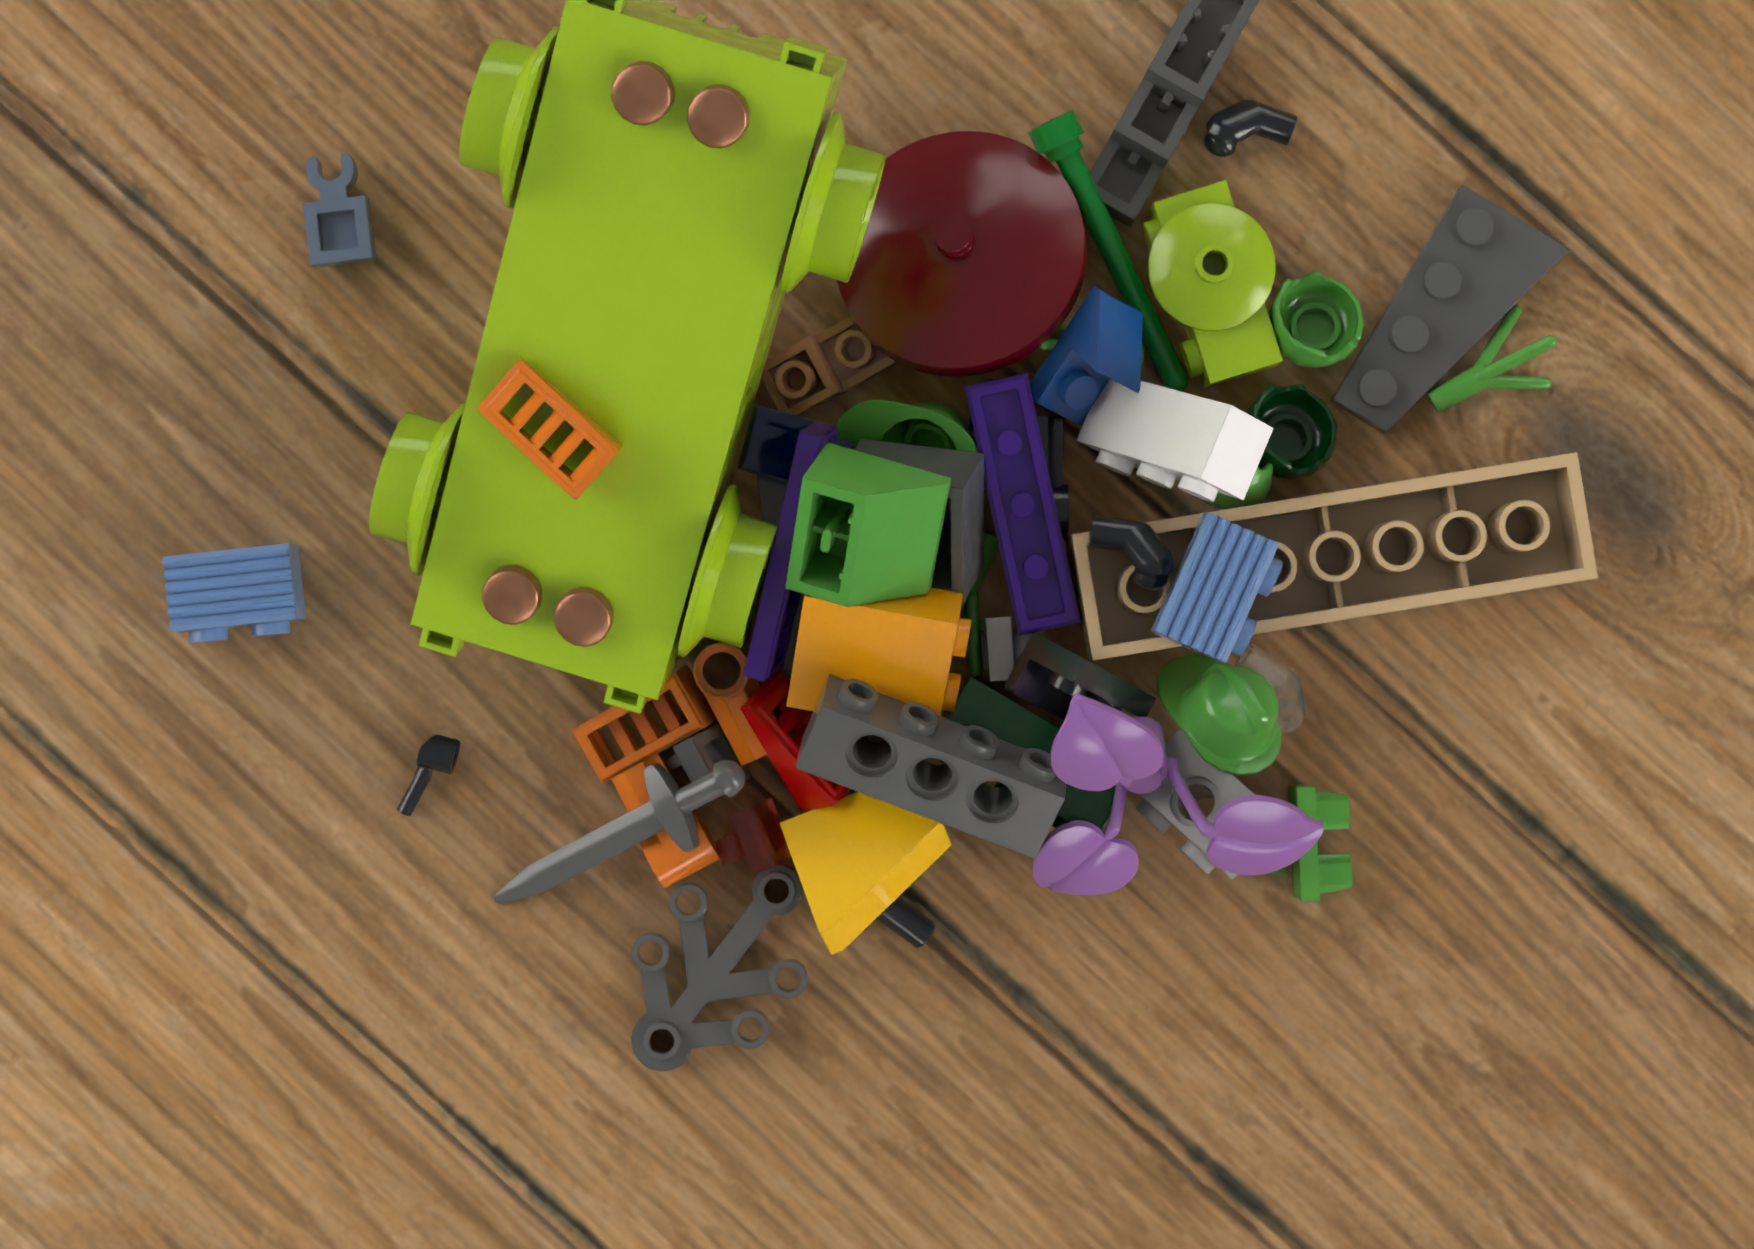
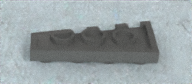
(1452, 295)

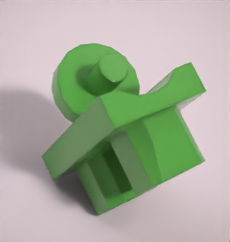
(1326, 871)

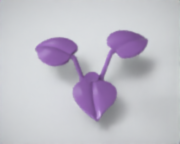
(1109, 748)

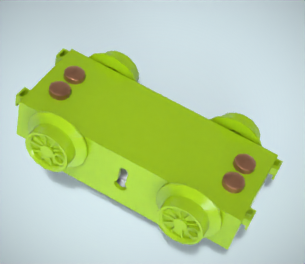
(655, 224)

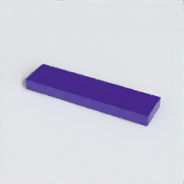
(1022, 504)
(778, 604)

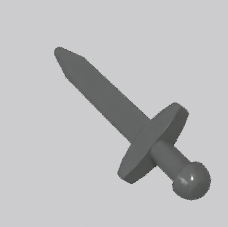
(668, 809)

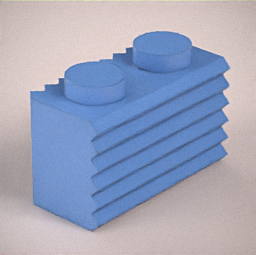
(1217, 588)
(234, 590)

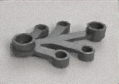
(710, 976)

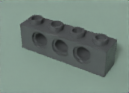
(948, 793)

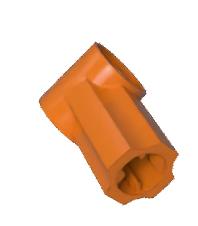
(728, 700)
(662, 853)

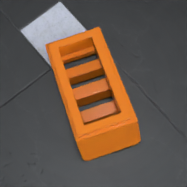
(584, 427)
(690, 701)

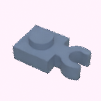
(338, 225)

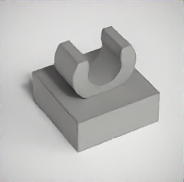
(999, 648)

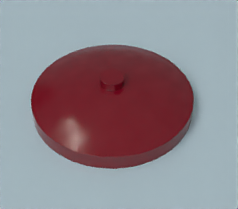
(967, 255)

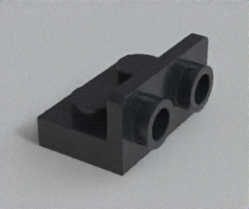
(1052, 675)

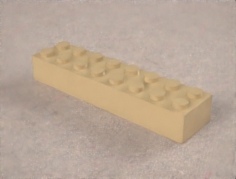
(1368, 551)

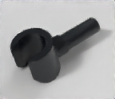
(435, 754)

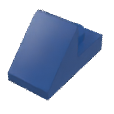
(1095, 347)

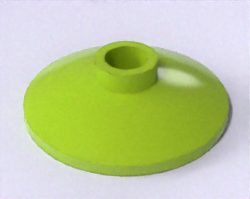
(1192, 293)

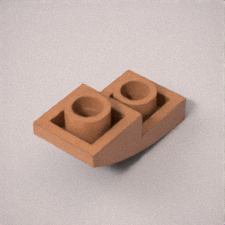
(822, 368)

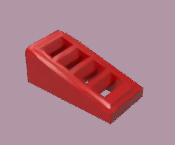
(806, 789)

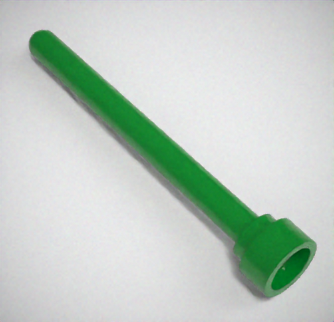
(1061, 143)

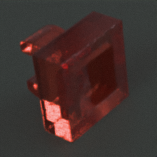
(756, 837)

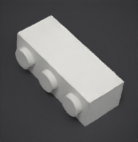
(1175, 438)

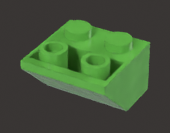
(866, 528)

